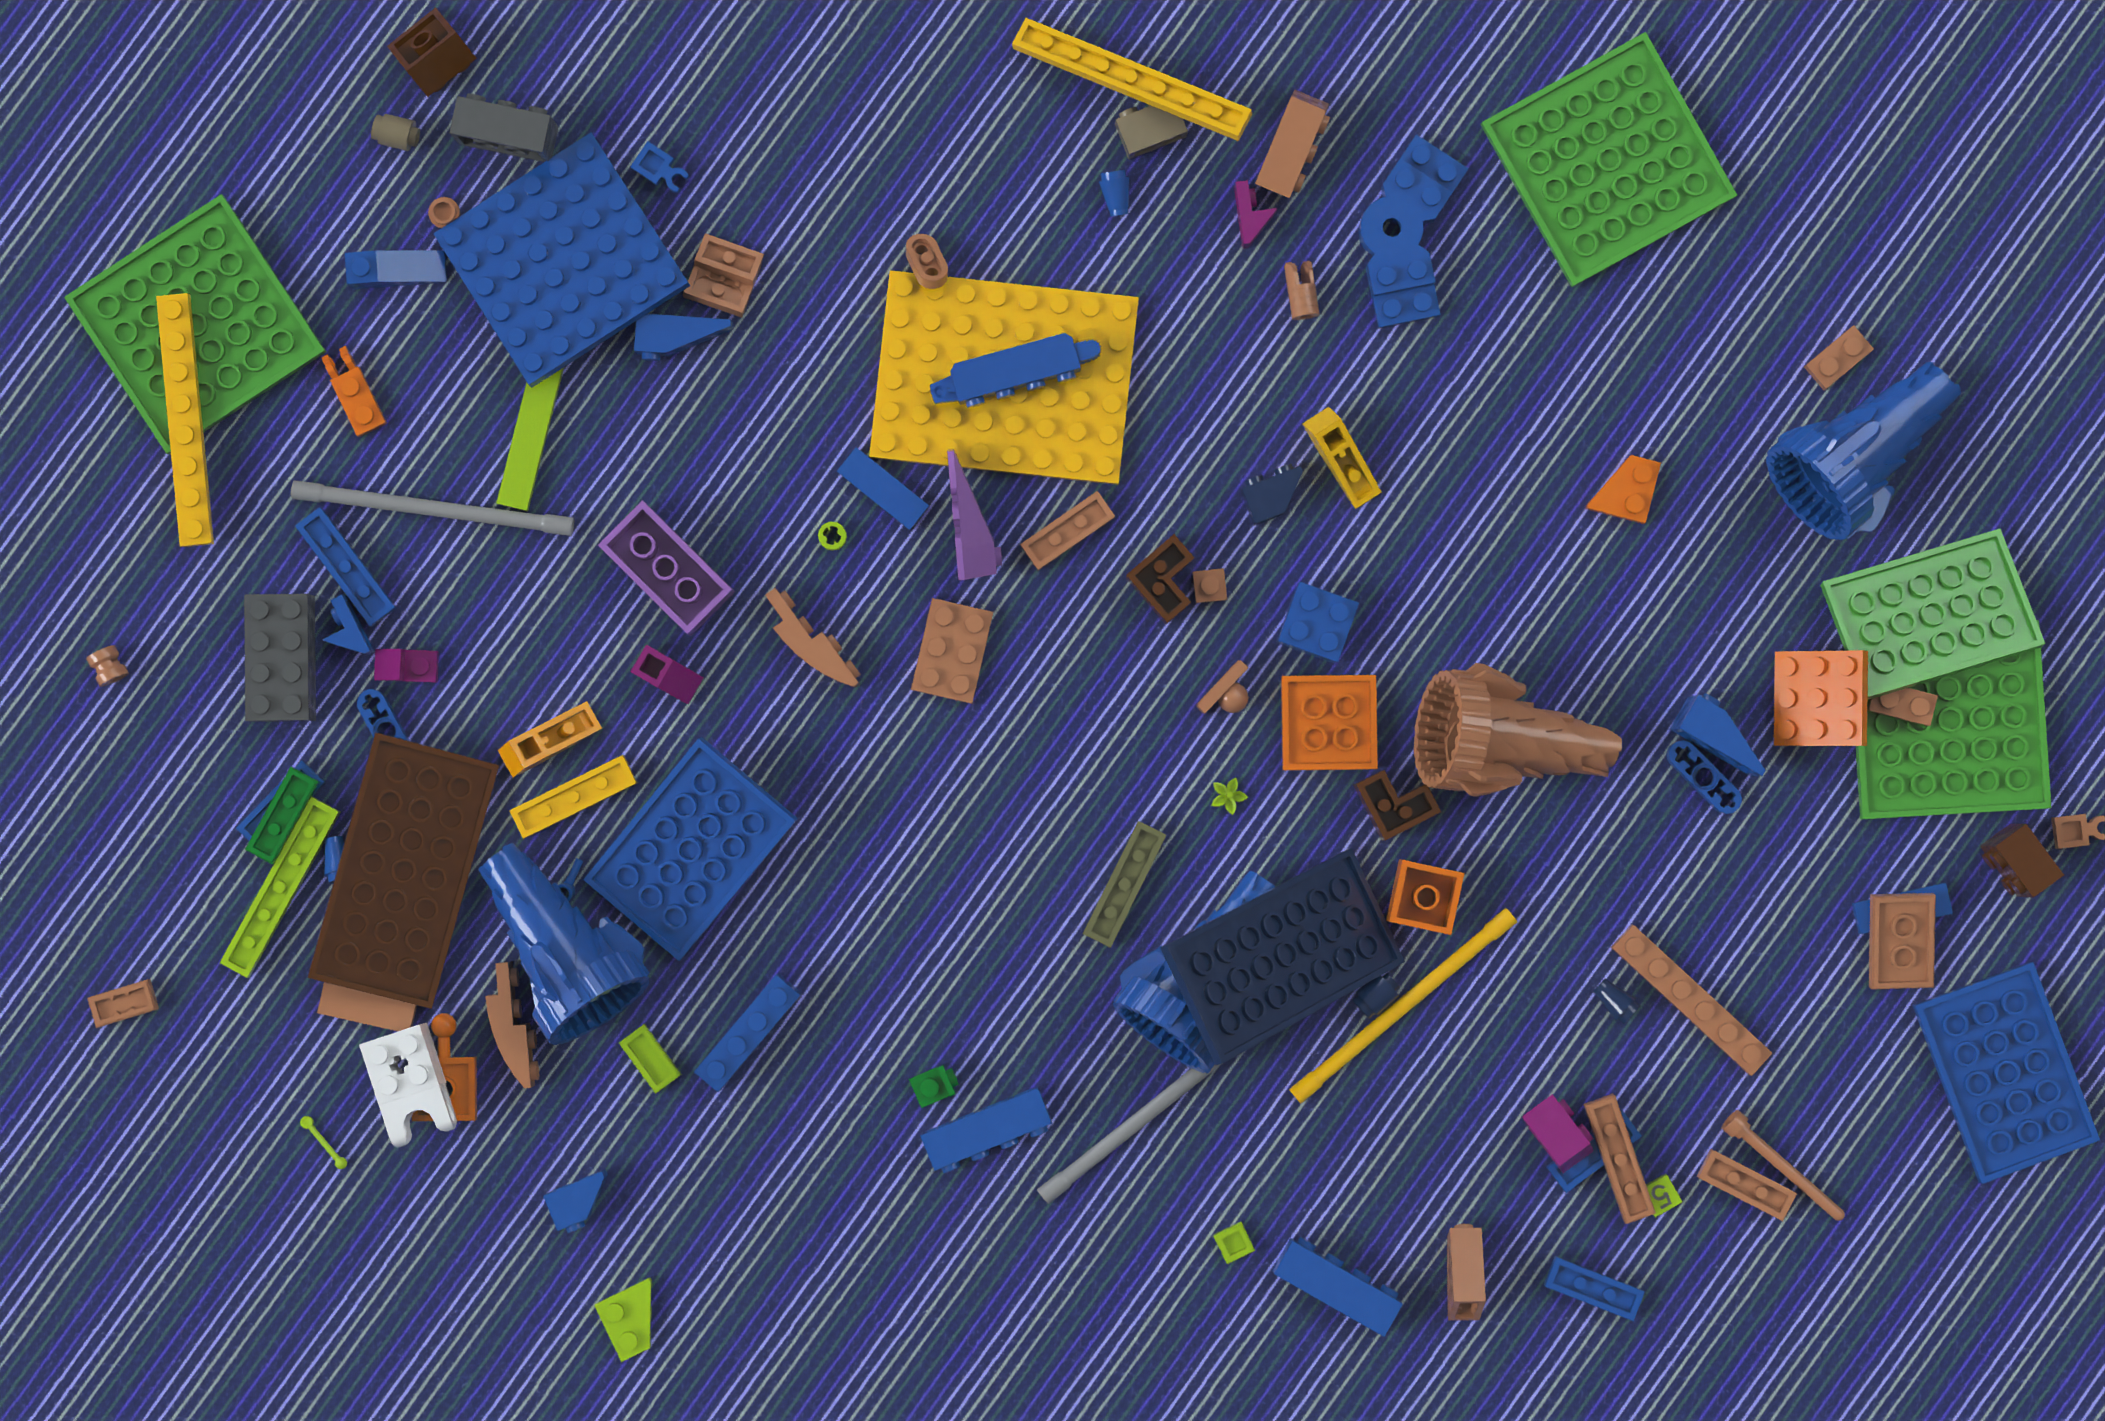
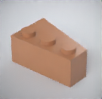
(1293, 144)

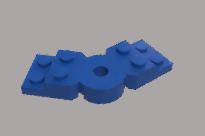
(1401, 269)

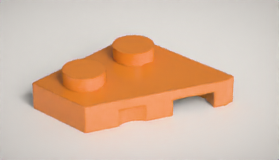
(1628, 490)

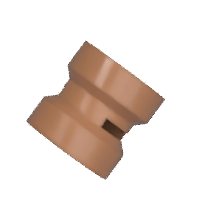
(107, 665)

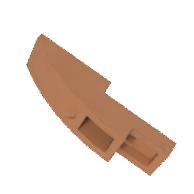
(819, 651)
(513, 1039)

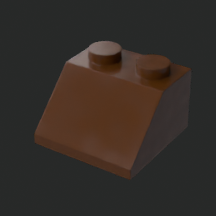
(432, 52)

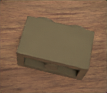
(1148, 129)

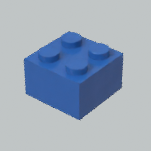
(1317, 622)

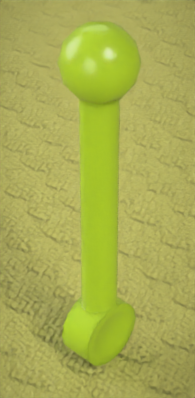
(307, 1123)

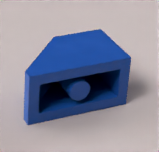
(575, 1201)

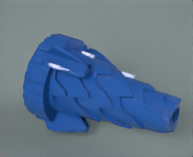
(1839, 468)
(574, 971)
(1155, 1004)

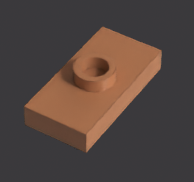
(123, 1003)

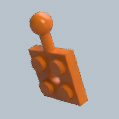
(457, 1070)

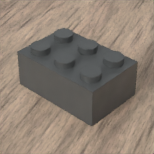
(504, 128)

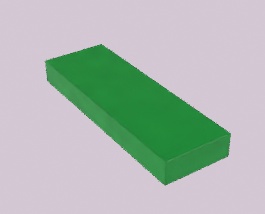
(282, 815)

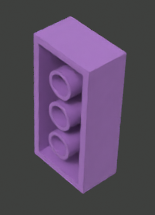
(666, 568)

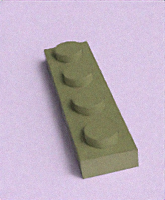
(1124, 884)

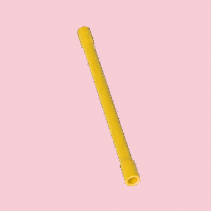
(1491, 931)

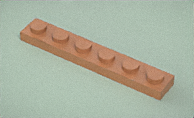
(1691, 1000)

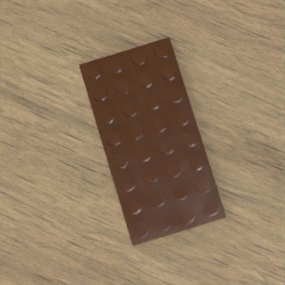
(403, 870)

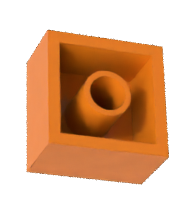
(1425, 897)

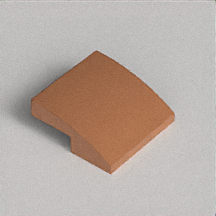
(723, 275)

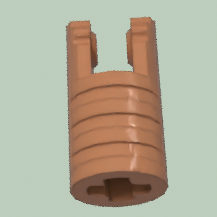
(1301, 296)

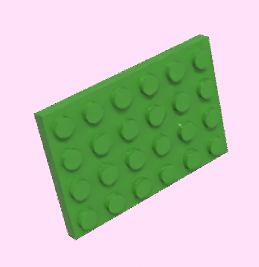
(1934, 612)

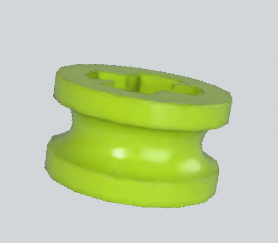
(823, 539)

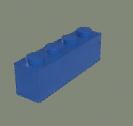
(748, 1032)
(985, 1129)
(1337, 1286)

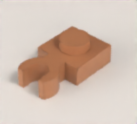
(2075, 830)

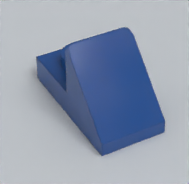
(353, 634)

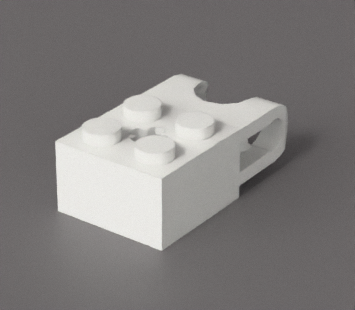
(416, 1088)

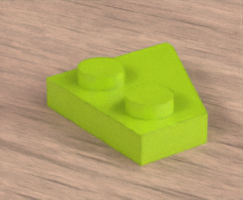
(628, 1319)

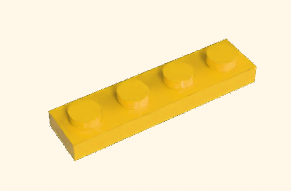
(573, 796)

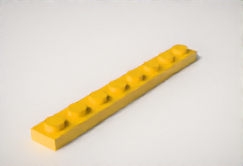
(1132, 79)
(185, 420)

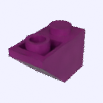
(667, 674)

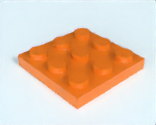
(1820, 698)
(1329, 722)

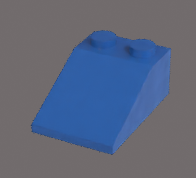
(1714, 731)

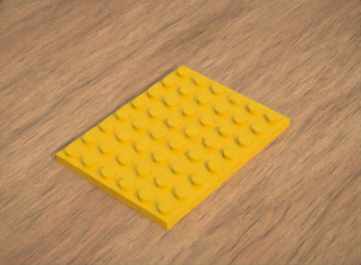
(1047, 432)

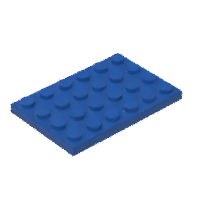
(690, 848)
(2006, 1072)

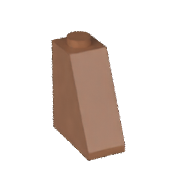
(1465, 1273)

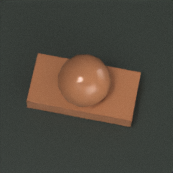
(1230, 695)

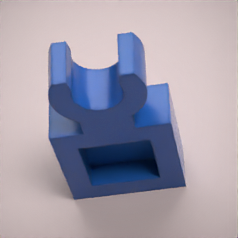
(656, 165)

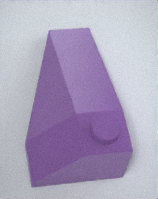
(973, 538)

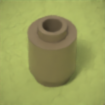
(395, 132)

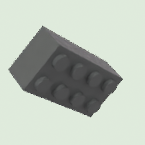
(280, 657)

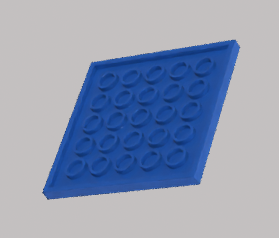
(561, 260)

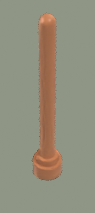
(1737, 1126)

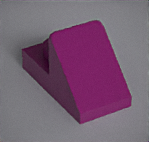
(1250, 222)
(406, 665)

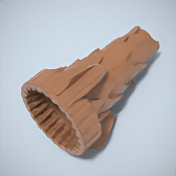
(1484, 740)

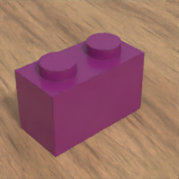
(1558, 1133)

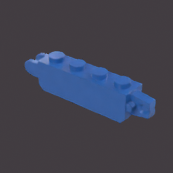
(1013, 369)

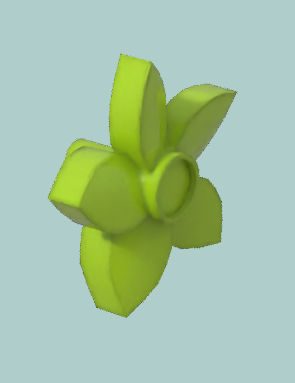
(1228, 795)

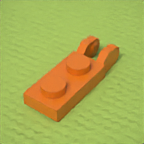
(355, 394)

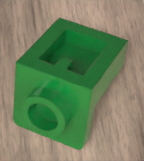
(934, 1085)

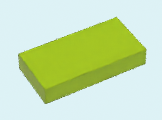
(650, 1058)

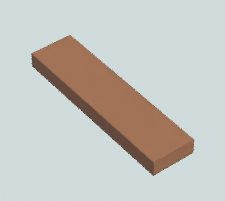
(1619, 1158)

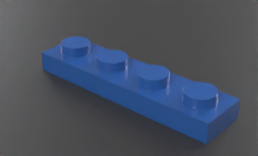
(345, 566)

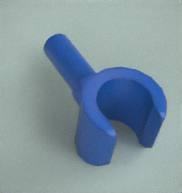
(570, 879)

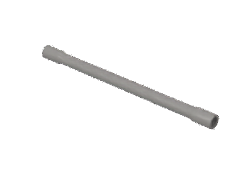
(318, 493)
(1062, 1180)

